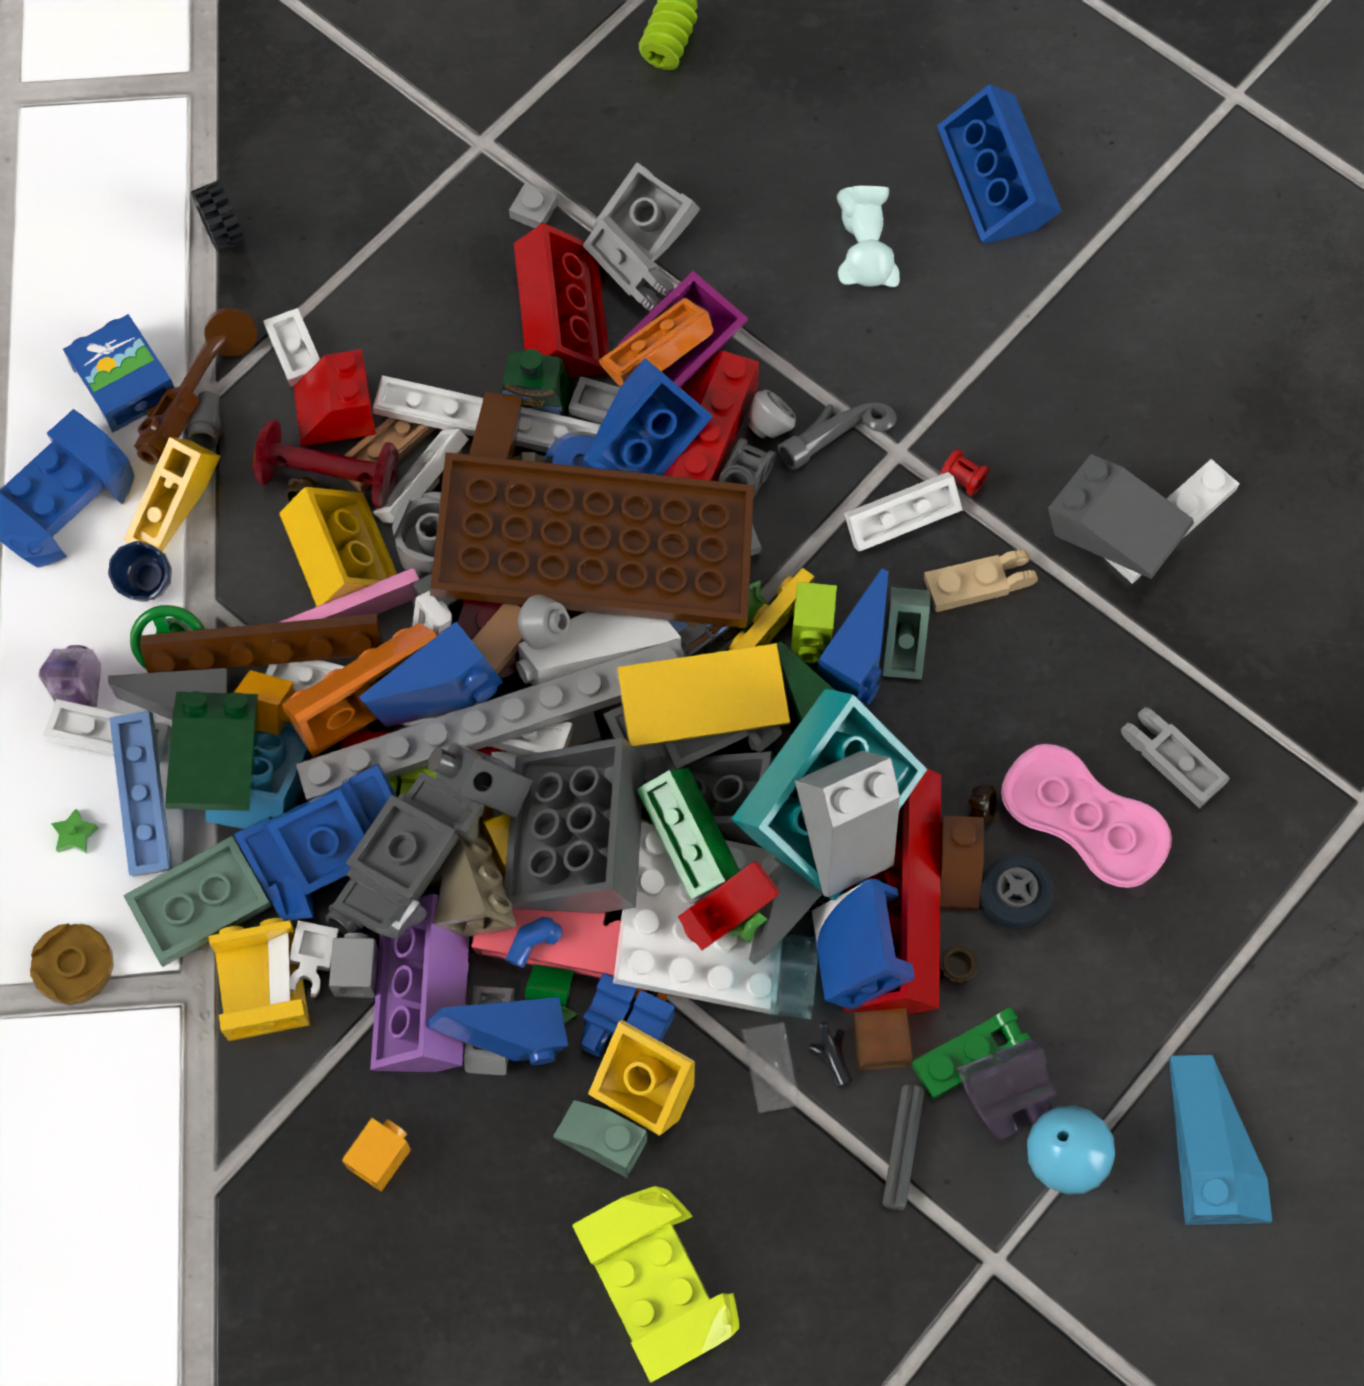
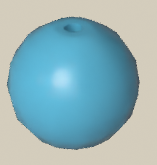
(1071, 1150)

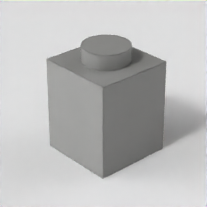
(354, 966)

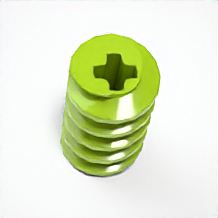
(668, 32)

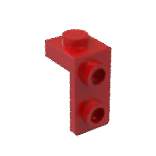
(728, 905)

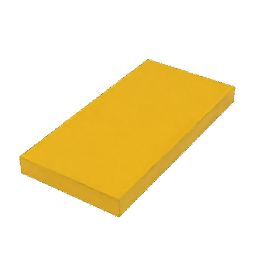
(703, 695)

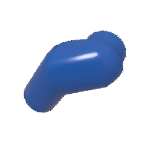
(530, 935)

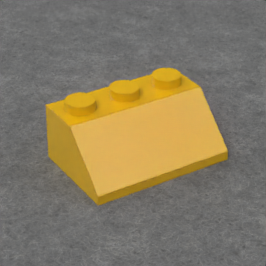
(336, 542)

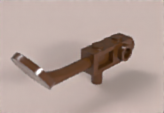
(226, 333)

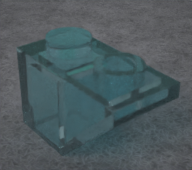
(794, 977)

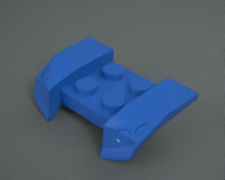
(59, 486)
(313, 841)

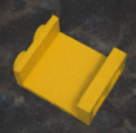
(244, 982)

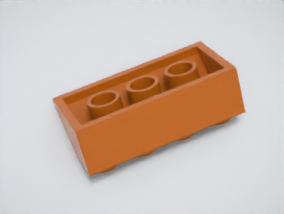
(333, 706)

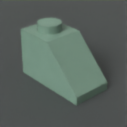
(906, 633)
(602, 1136)

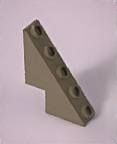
(471, 891)

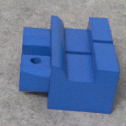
(618, 1003)

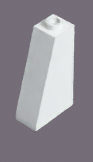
(589, 642)

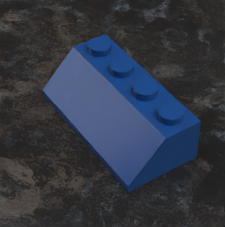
(998, 166)

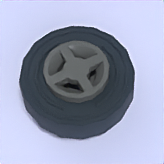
(1024, 879)

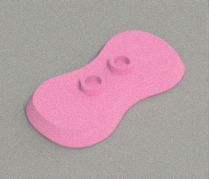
(1113, 834)

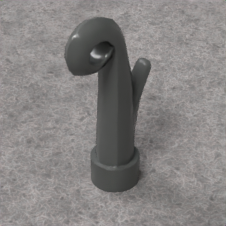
(798, 449)

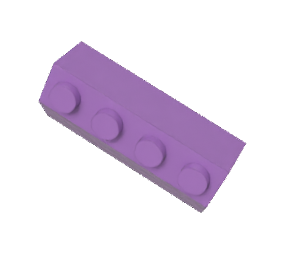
(415, 980)

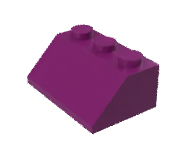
(723, 315)

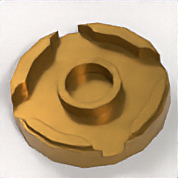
(71, 963)

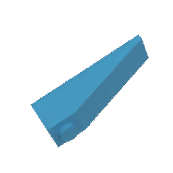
(1216, 1158)

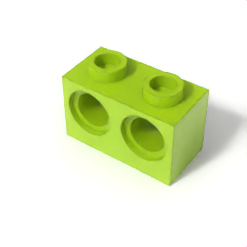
(813, 620)

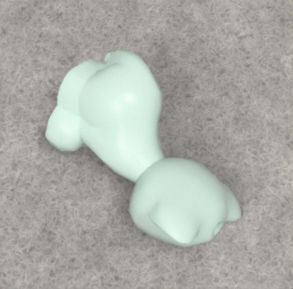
(868, 261)

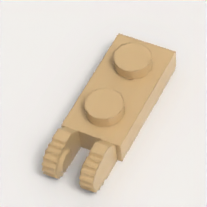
(978, 580)

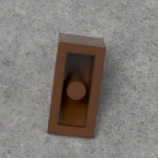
(961, 862)

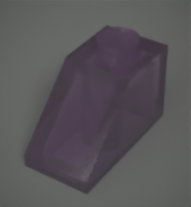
(72, 675)

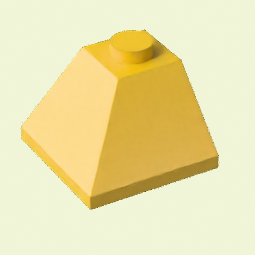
(644, 1079)

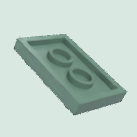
(196, 901)

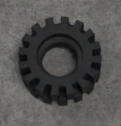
(218, 216)

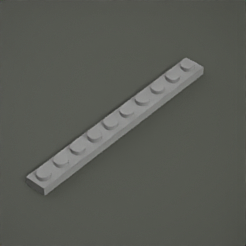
(481, 724)

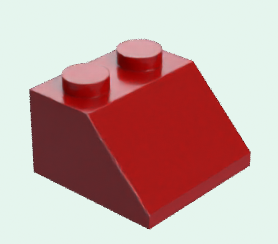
(334, 400)

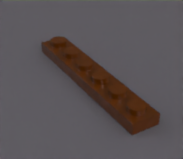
(261, 644)

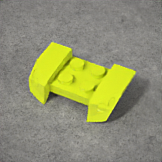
(655, 1280)

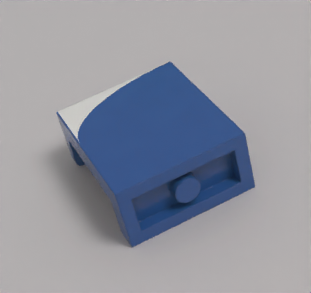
(858, 946)

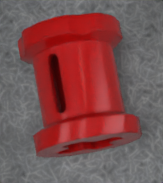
(966, 472)

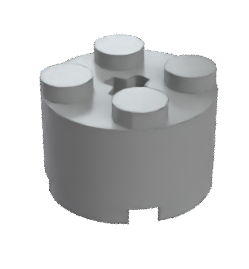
(416, 532)

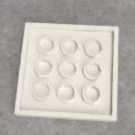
(661, 957)

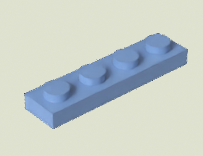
(140, 793)

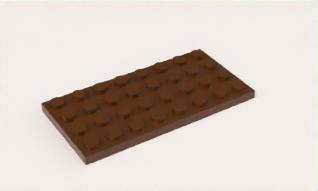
(594, 540)

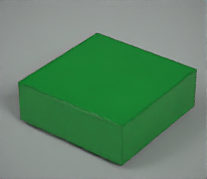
(549, 983)

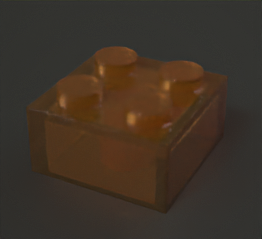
(882, 1039)

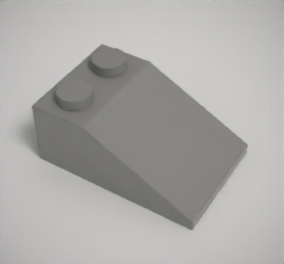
(851, 818)

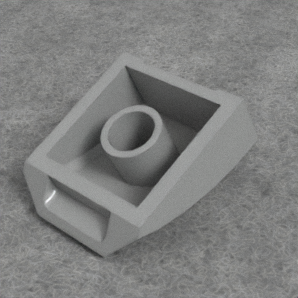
(649, 211)

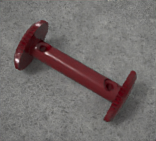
(271, 453)

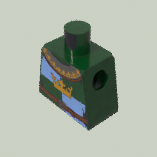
(539, 380)

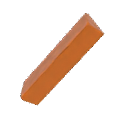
(660, 341)

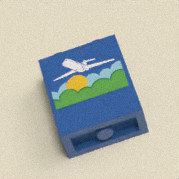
(119, 371)

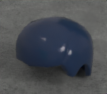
(140, 571)

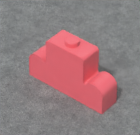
(584, 947)

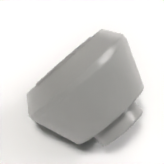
(770, 415)
(542, 621)

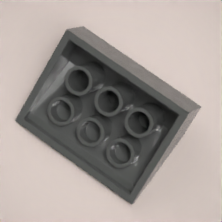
(577, 830)

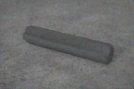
(903, 1147)

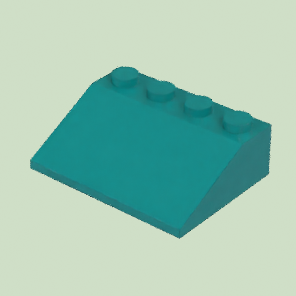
(828, 733)

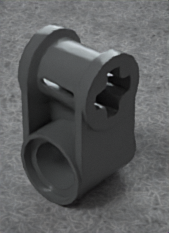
(748, 465)

